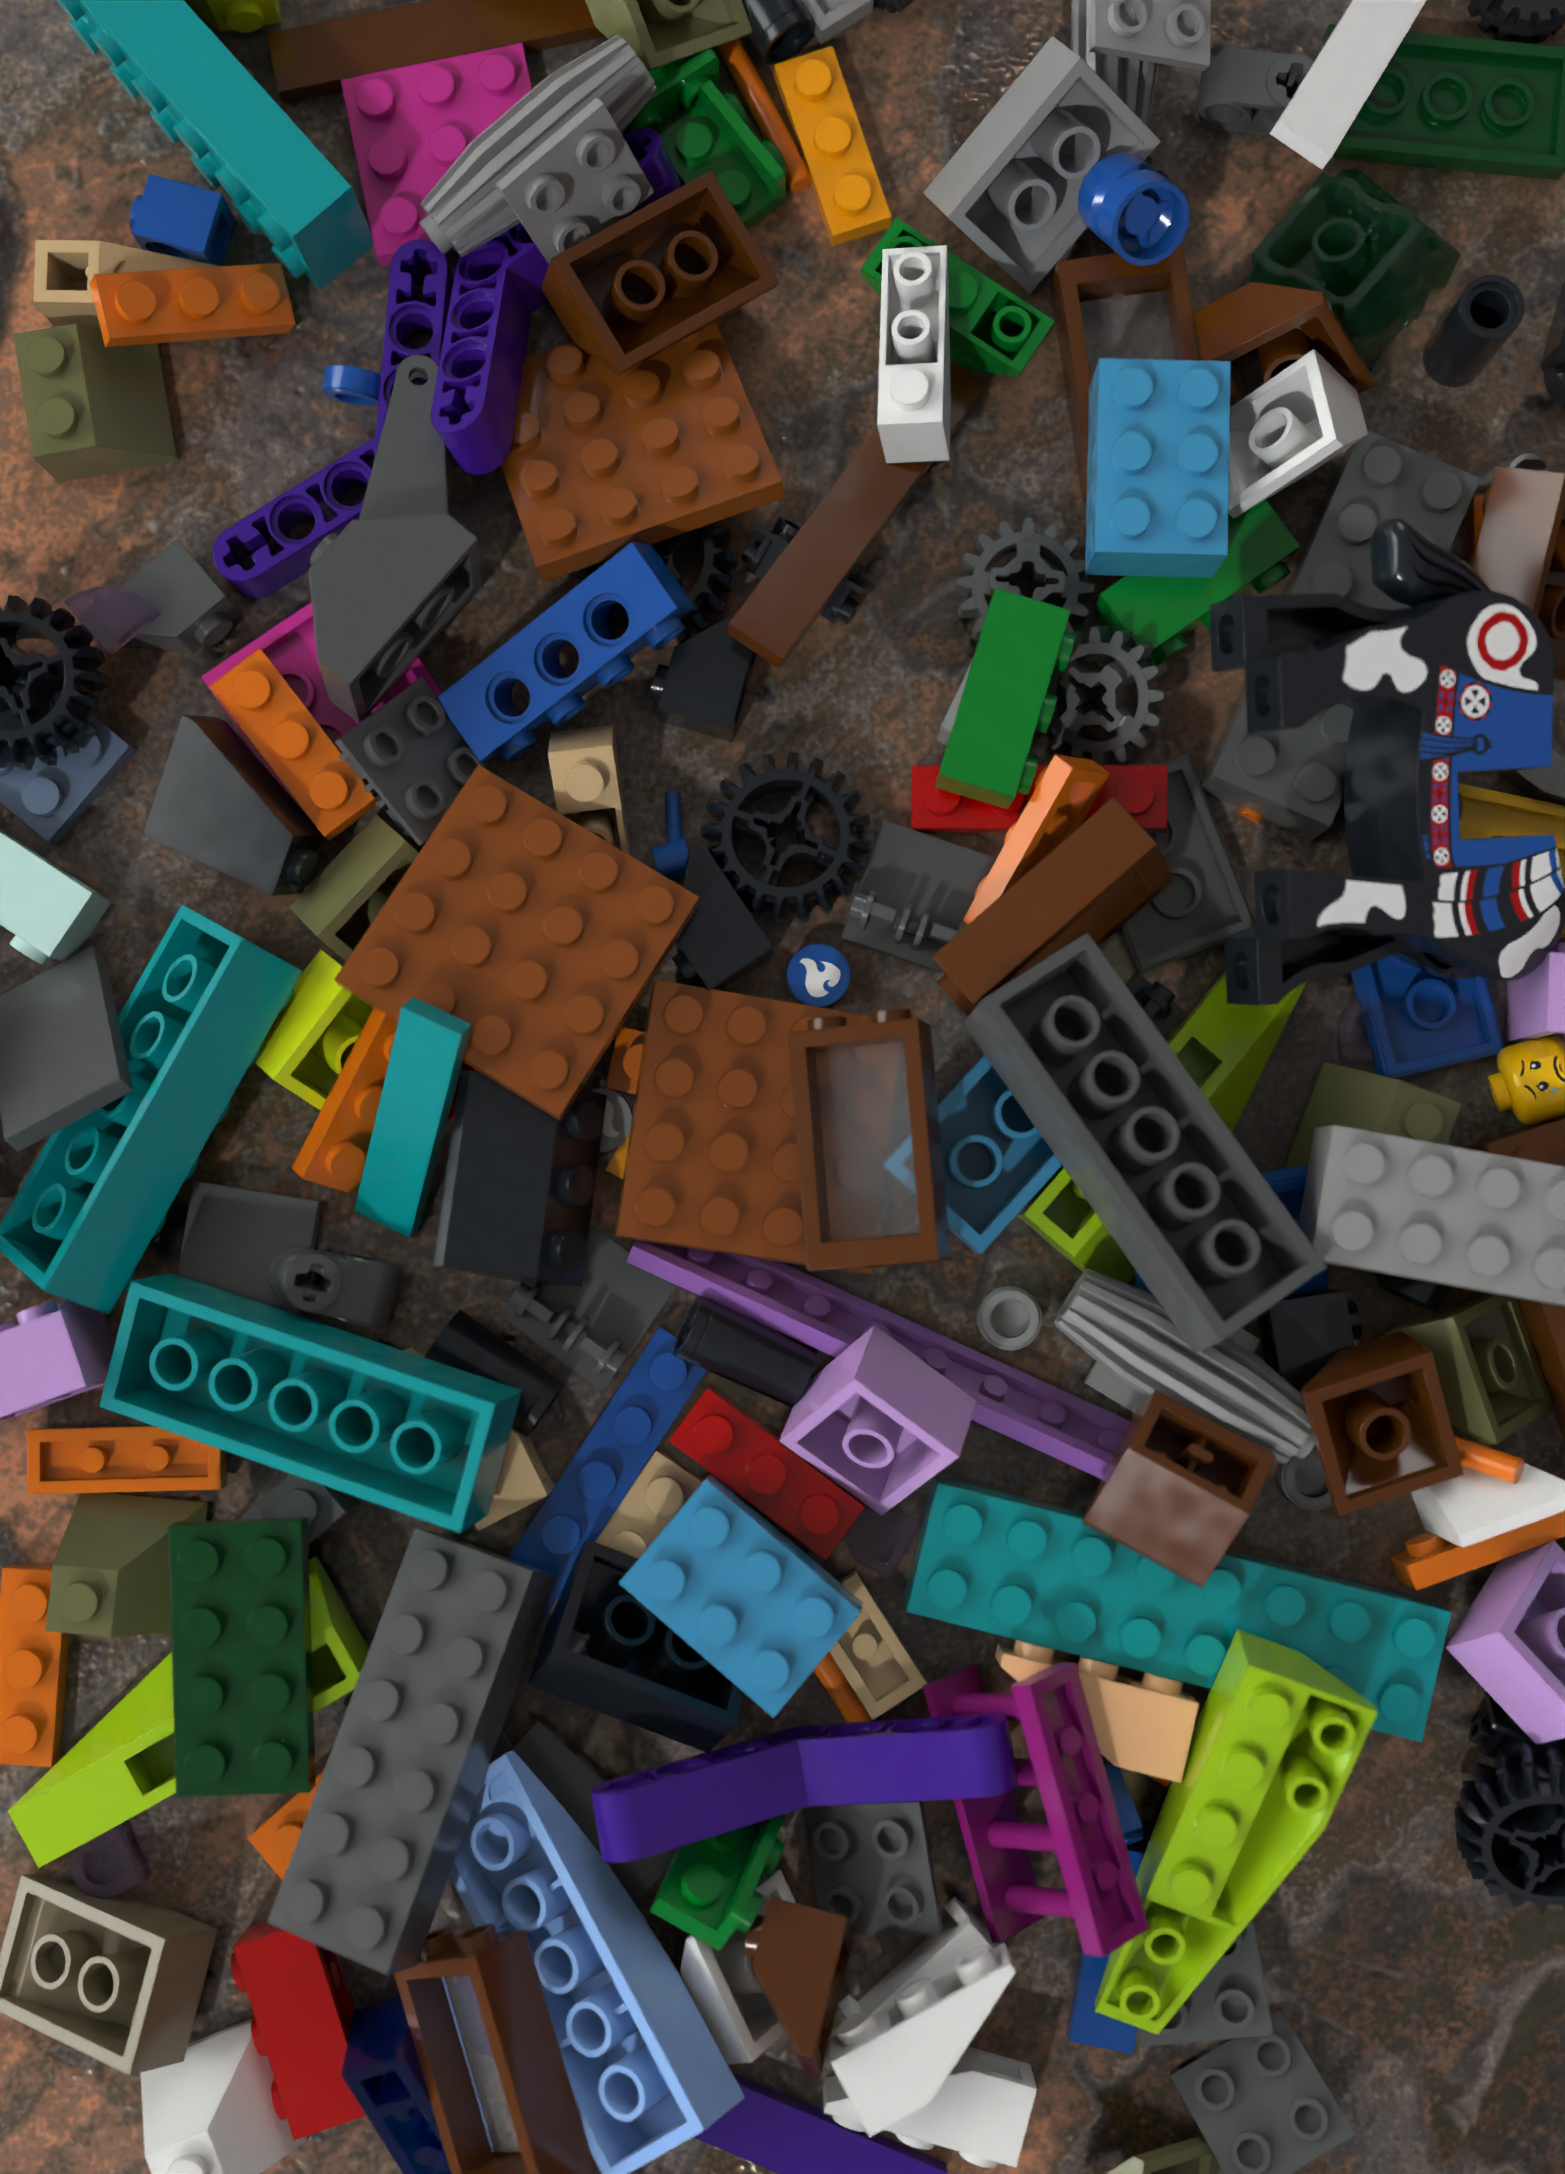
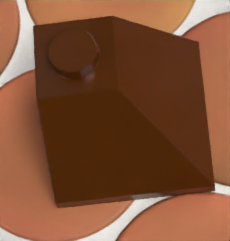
(1270, 328)
(1380, 1423)
(801, 1969)

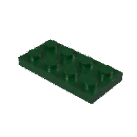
(1465, 108)
(241, 1657)

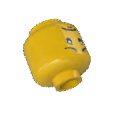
(1531, 1079)

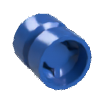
(1133, 209)

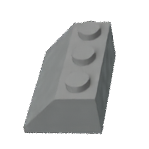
(1025, 162)

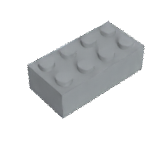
(1436, 1213)

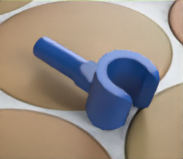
(672, 857)

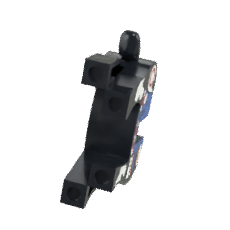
(1434, 696)

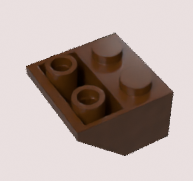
(1178, 1488)

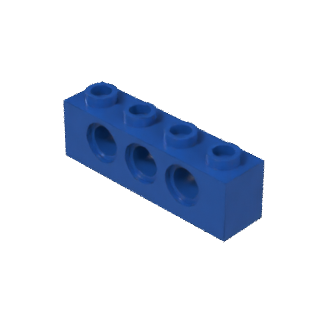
(482, 699)

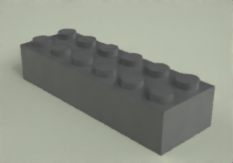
(1300, 772)
(1143, 1144)
(412, 1752)

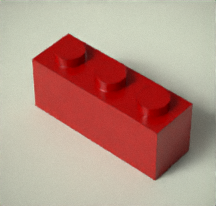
(766, 1472)
(300, 2024)

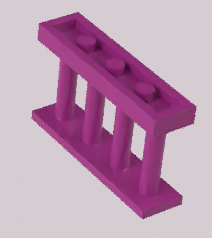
(1078, 1810)

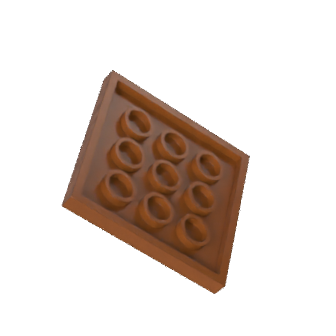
(632, 453)
(522, 935)
(717, 1126)

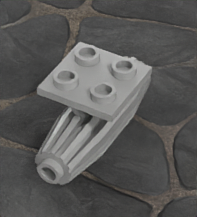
(1132, 37)
(550, 160)
(1144, 1352)

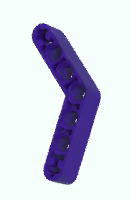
(490, 326)
(323, 492)
(803, 1769)

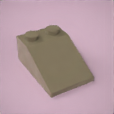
(104, 1973)

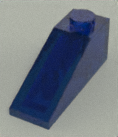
(391, 2088)

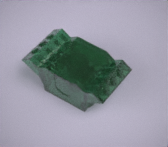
(1359, 252)

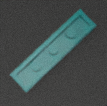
(412, 1116)

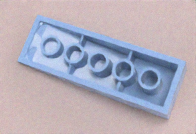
(618, 2006)

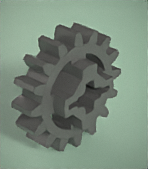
(1049, 586)
(1121, 710)

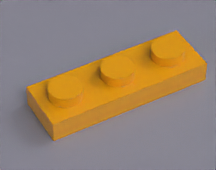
(832, 146)

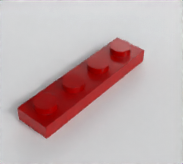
(1135, 787)

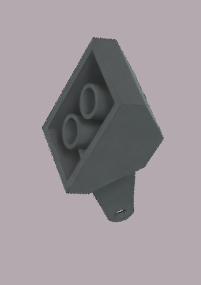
(399, 568)

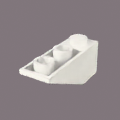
(914, 355)
(906, 2051)
(976, 2111)

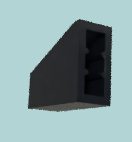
(231, 811)

